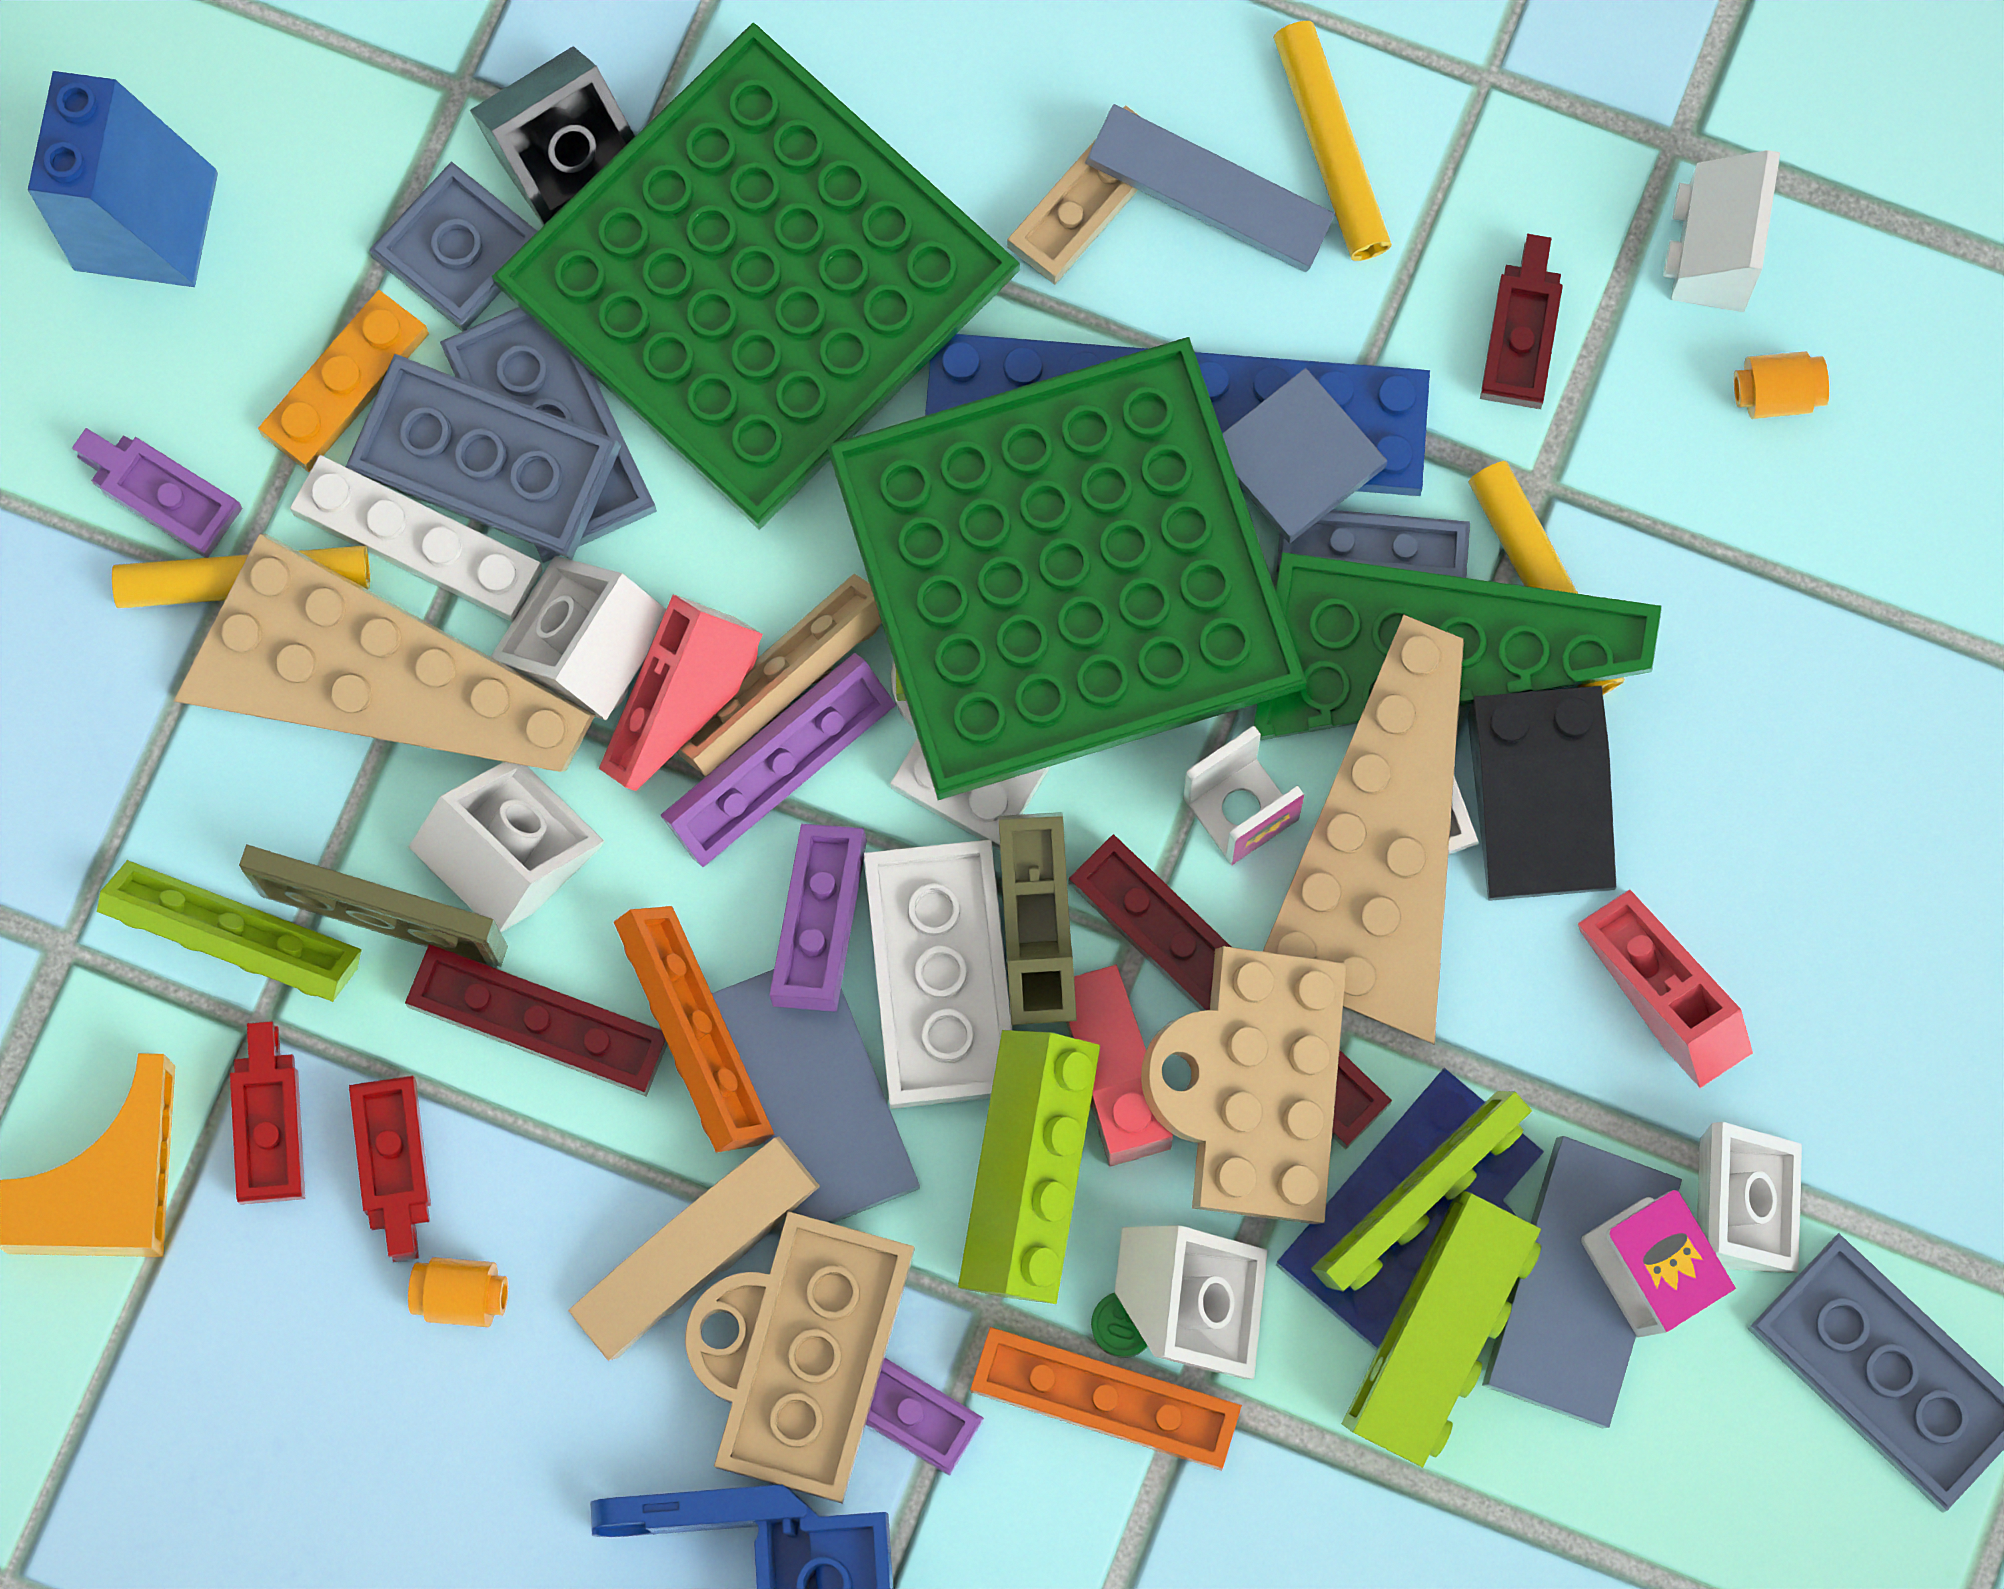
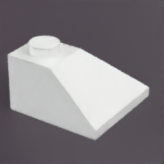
(1193, 1296)

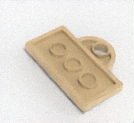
(1257, 1084)
(802, 1353)

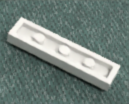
(416, 538)

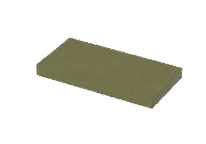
(373, 906)

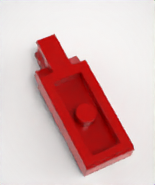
(266, 1121)
(391, 1161)

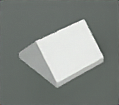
(1750, 1198)

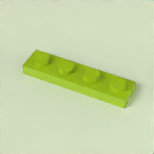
(229, 930)
(1441, 1174)

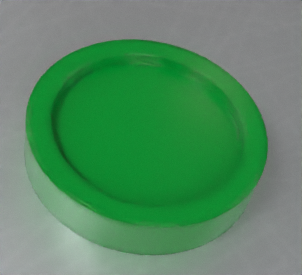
(1115, 1330)

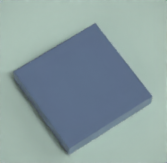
(453, 245)
(1300, 455)

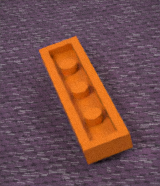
(693, 1028)
(1105, 1398)

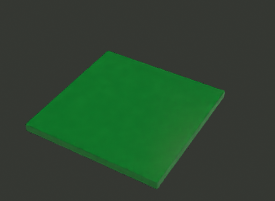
(756, 274)
(1065, 568)

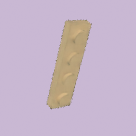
(785, 671)

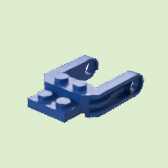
(792, 1543)

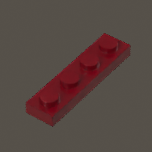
(537, 1020)

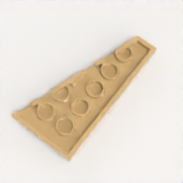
(342, 659)
(1380, 849)

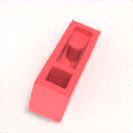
(683, 683)
(1668, 989)
(1117, 1099)

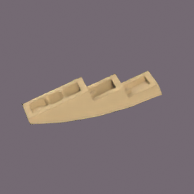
(694, 1248)

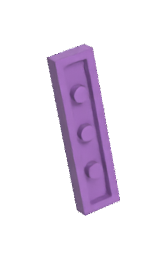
(778, 760)

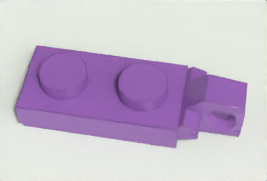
(159, 490)

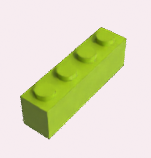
(1029, 1166)
(1442, 1329)

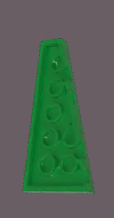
(1512, 636)

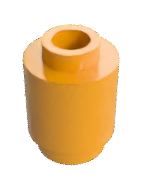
(1781, 384)
(457, 1292)

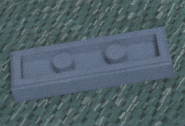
(1386, 541)

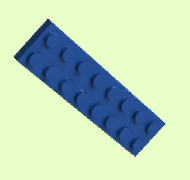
(1380, 400)

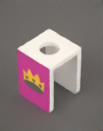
(1232, 770)
(1657, 1264)

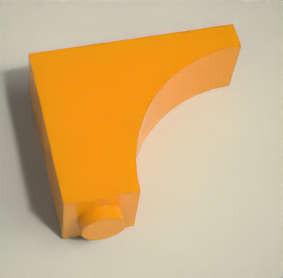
(110, 1194)

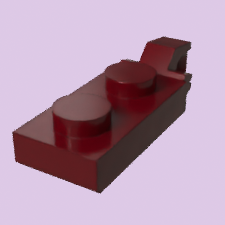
(1523, 329)

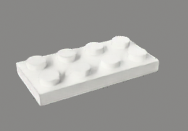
(938, 970)

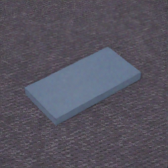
(529, 366)
(483, 456)
(820, 1098)
(1565, 1330)
(1887, 1371)

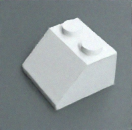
(1722, 230)
(582, 634)
(504, 843)

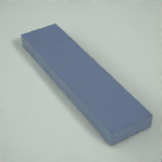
(1210, 188)

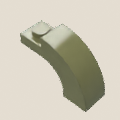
(1037, 918)

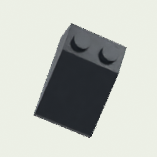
(1543, 792)

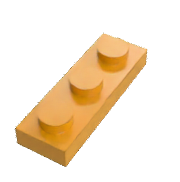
(342, 380)

